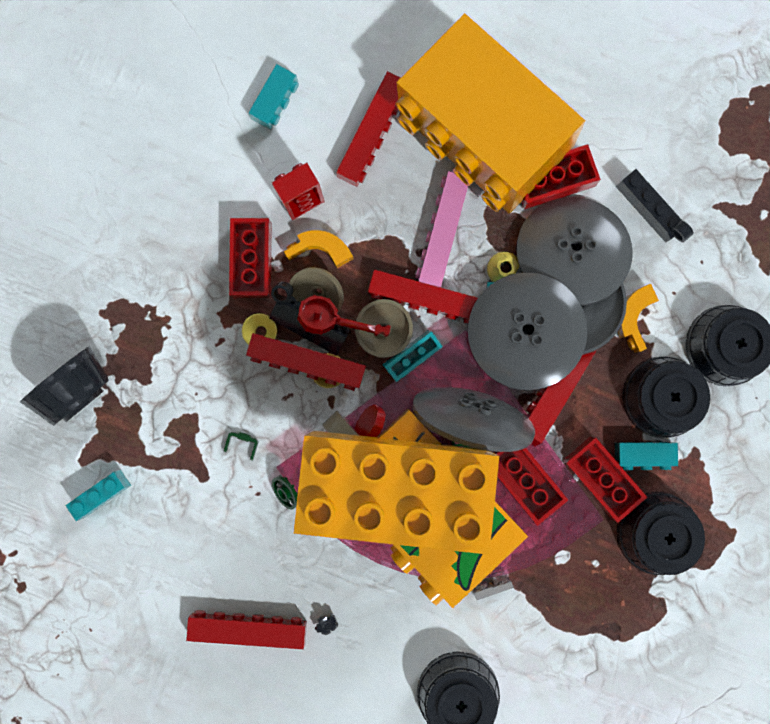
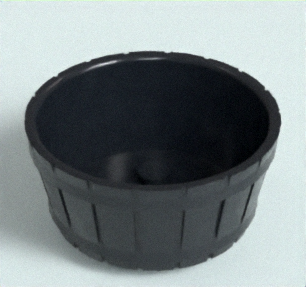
(713, 345)
(68, 388)
(649, 398)
(644, 530)
(456, 679)

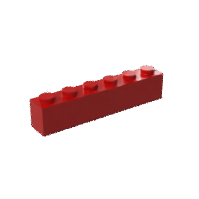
(370, 132)
(421, 295)
(306, 361)
(552, 400)
(246, 630)

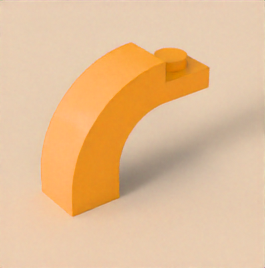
(322, 241)
(635, 304)

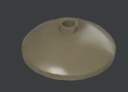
(310, 279)
(385, 313)

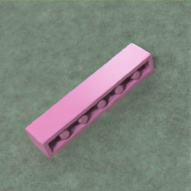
(443, 231)

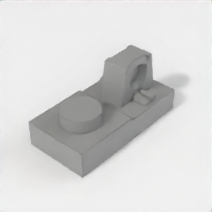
(499, 584)

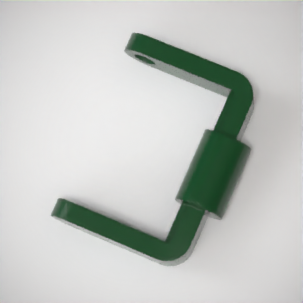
(244, 437)

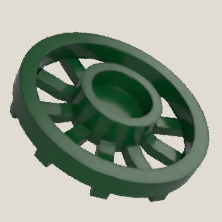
(285, 492)

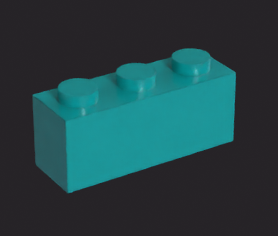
(274, 97)
(412, 355)
(646, 455)
(98, 495)

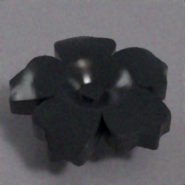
(326, 624)

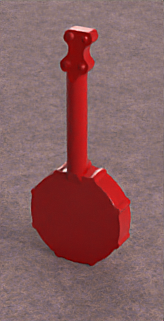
(320, 316)
(370, 421)

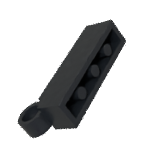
(654, 208)
(286, 313)

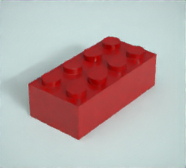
(570, 176)
(298, 190)
(250, 258)
(604, 479)
(529, 484)

